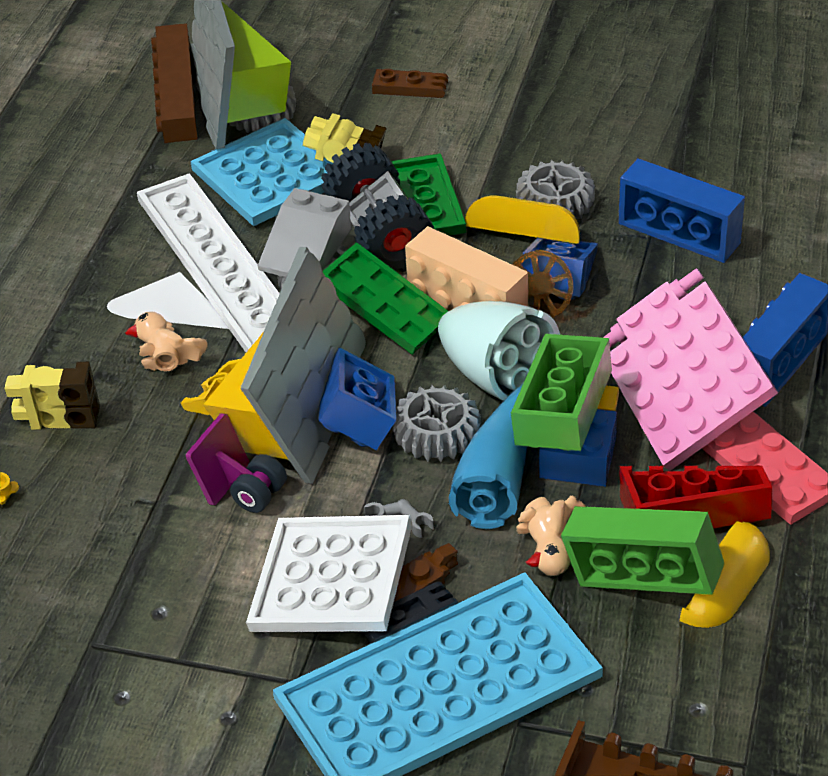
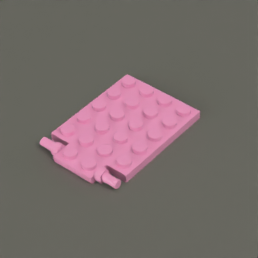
(685, 368)

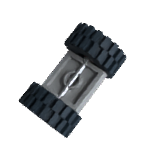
(378, 206)

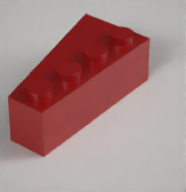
(726, 493)

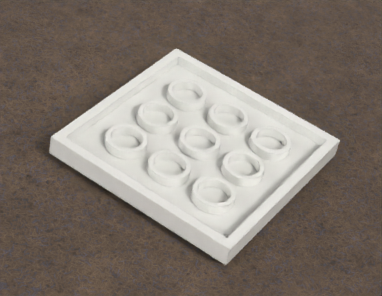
(330, 574)

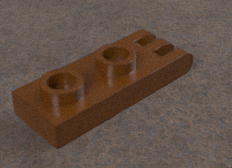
(409, 83)

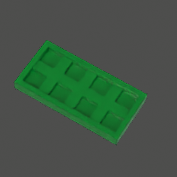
(385, 298)

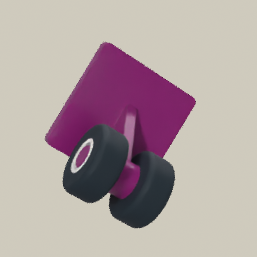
(222, 463)

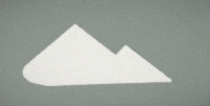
(173, 299)

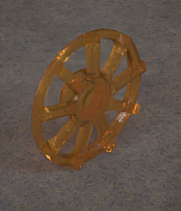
(542, 284)

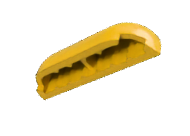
(523, 218)
(745, 560)

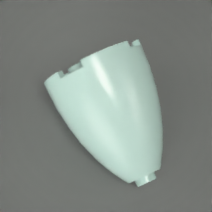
(494, 342)

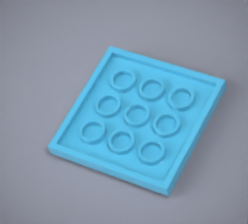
(262, 170)

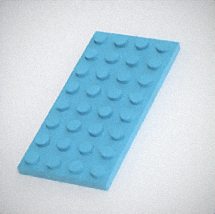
(437, 683)

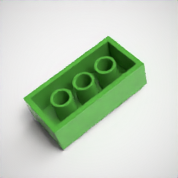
(561, 392)
(643, 549)

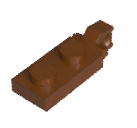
(426, 570)

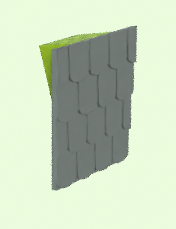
(234, 69)

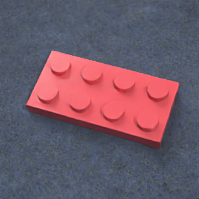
(796, 480)

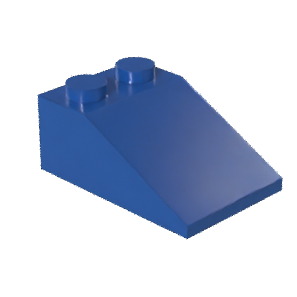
(576, 256)
(358, 400)

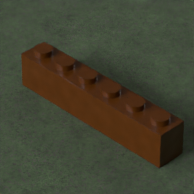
(173, 84)

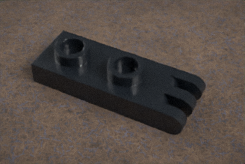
(414, 609)

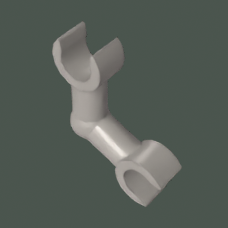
(401, 507)

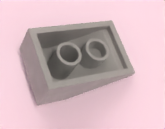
(309, 222)

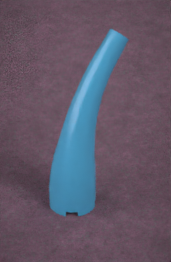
(490, 471)

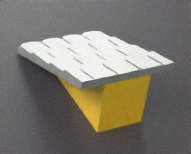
(283, 375)

